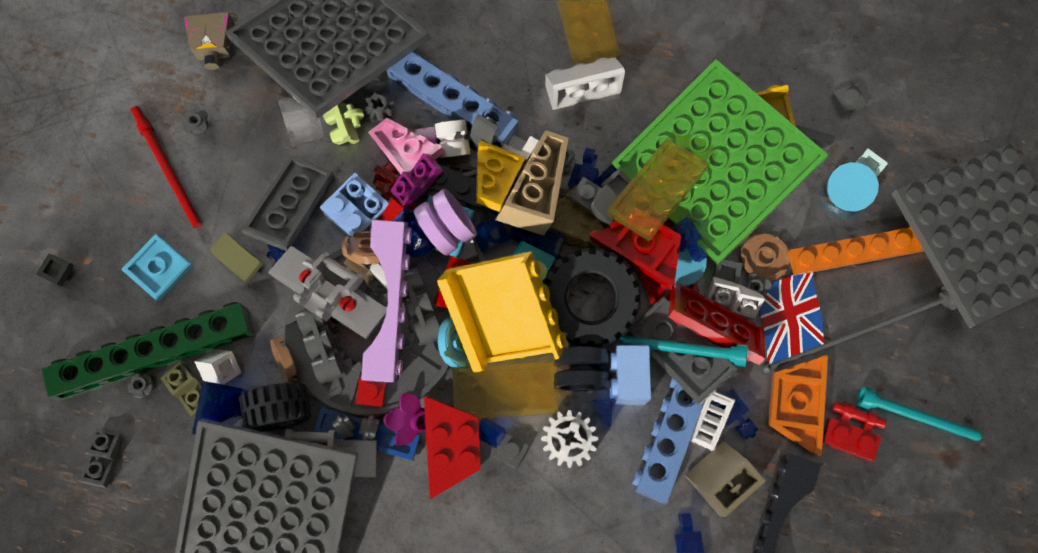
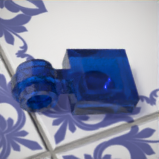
(745, 427)

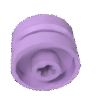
(445, 222)

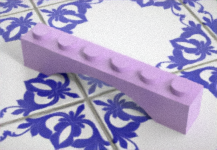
(389, 245)

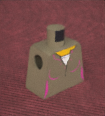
(209, 38)

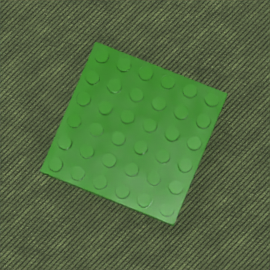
(750, 152)

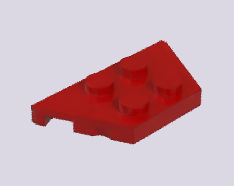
(654, 257)
(450, 445)

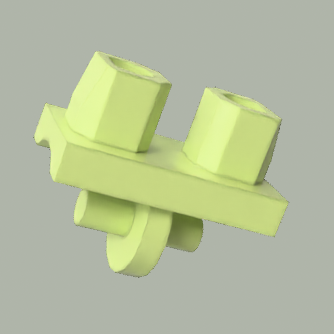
(347, 122)

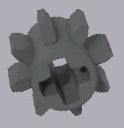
(375, 107)

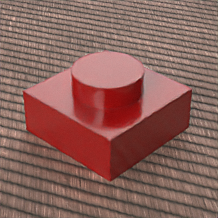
(371, 393)

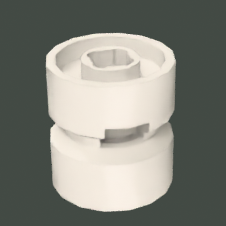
(452, 138)

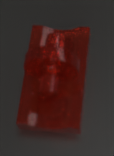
(385, 179)

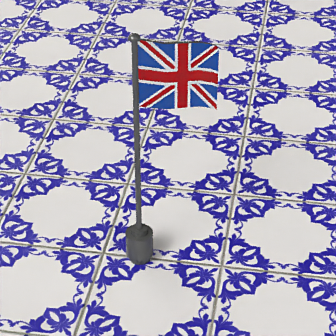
(795, 322)

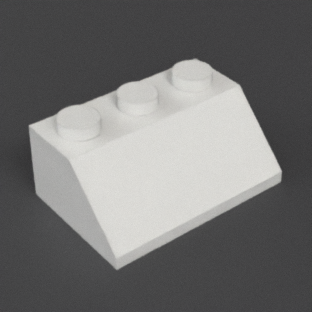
(584, 82)

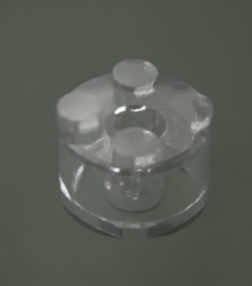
(299, 122)

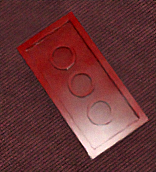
(716, 322)

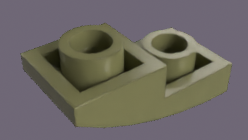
(236, 257)
(184, 386)

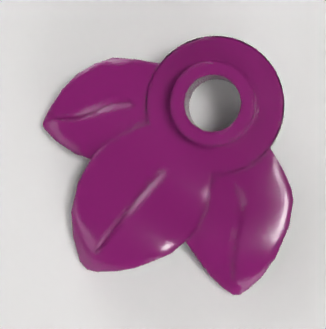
(404, 419)

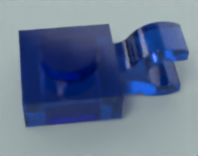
(586, 169)
(689, 239)
(688, 540)

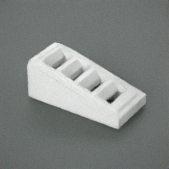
(706, 441)

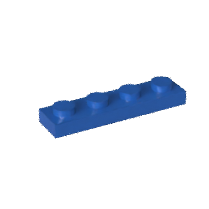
(384, 436)

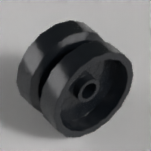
(582, 369)

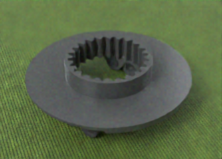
(335, 376)

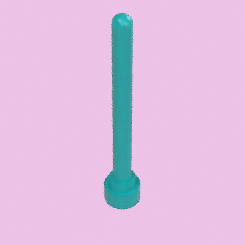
(735, 354)
(869, 399)

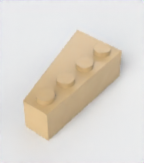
(536, 192)

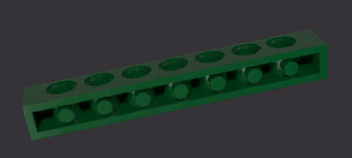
(59, 375)

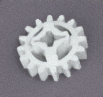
(584, 445)

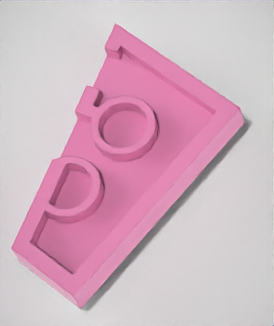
(403, 146)

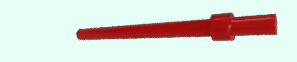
(146, 129)

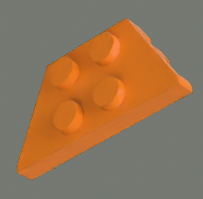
(799, 403)

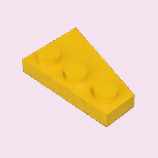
(495, 174)

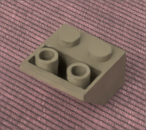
(724, 479)

